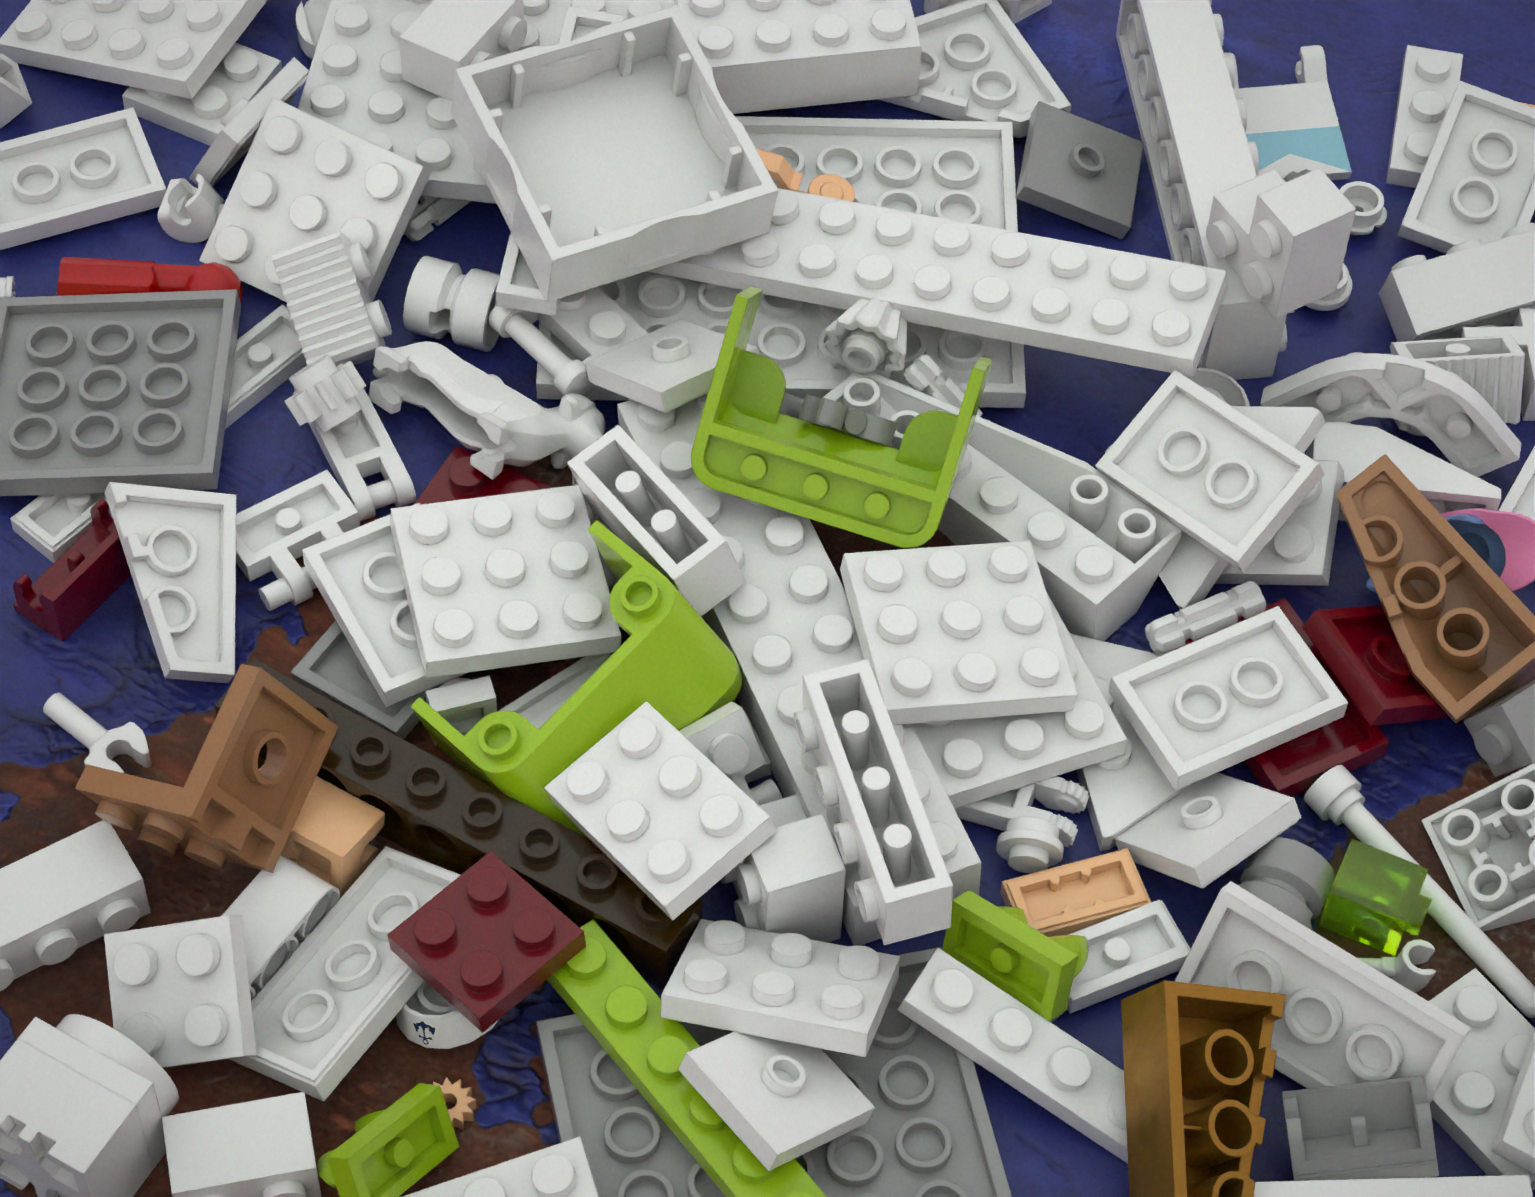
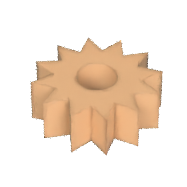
(463, 1102)

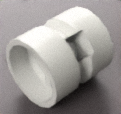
(449, 302)

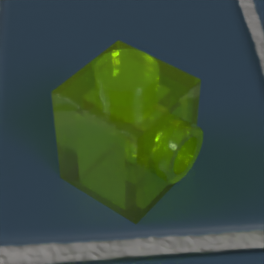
(1376, 898)

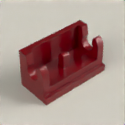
(77, 580)

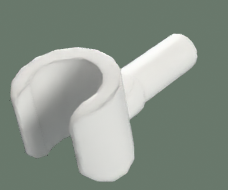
(1402, 968)

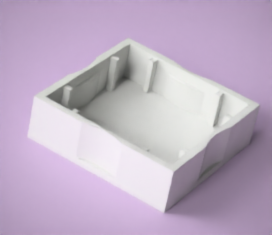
(612, 153)

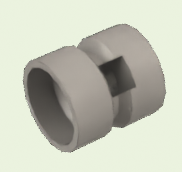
(1289, 878)

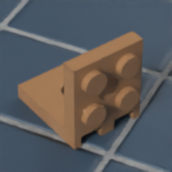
(227, 803)

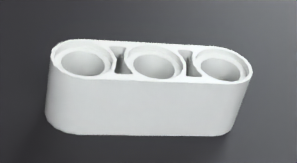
(279, 915)

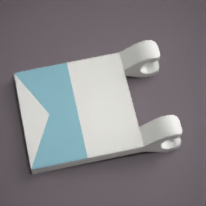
(1296, 122)

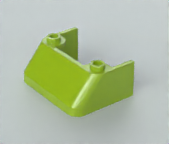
(816, 470)
(667, 661)

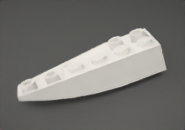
(1088, 534)

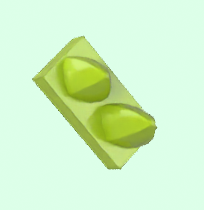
(1014, 955)
(392, 1146)

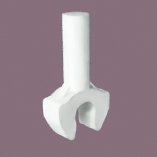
(101, 742)

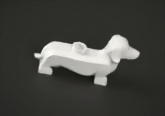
(482, 409)

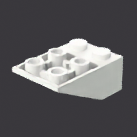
(1491, 850)

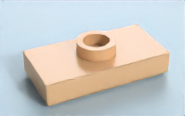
(1077, 893)

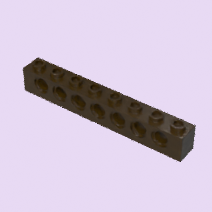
(461, 819)

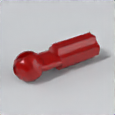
(119, 276)

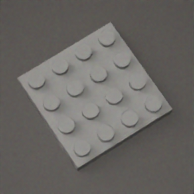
(114, 390)

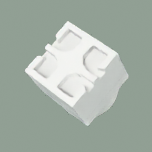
(81, 1110)

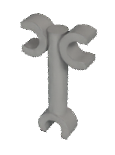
(840, 418)

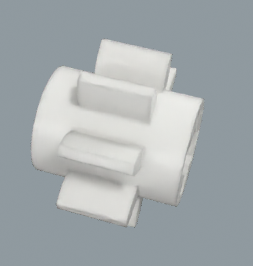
(325, 393)

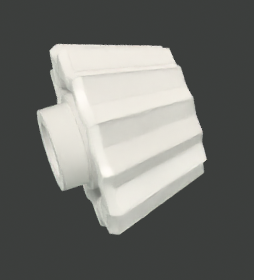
(869, 338)

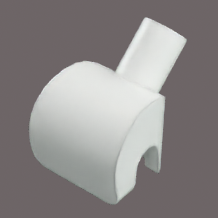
(190, 211)

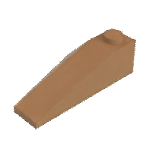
(1446, 606)

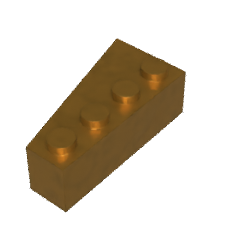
(1195, 1087)

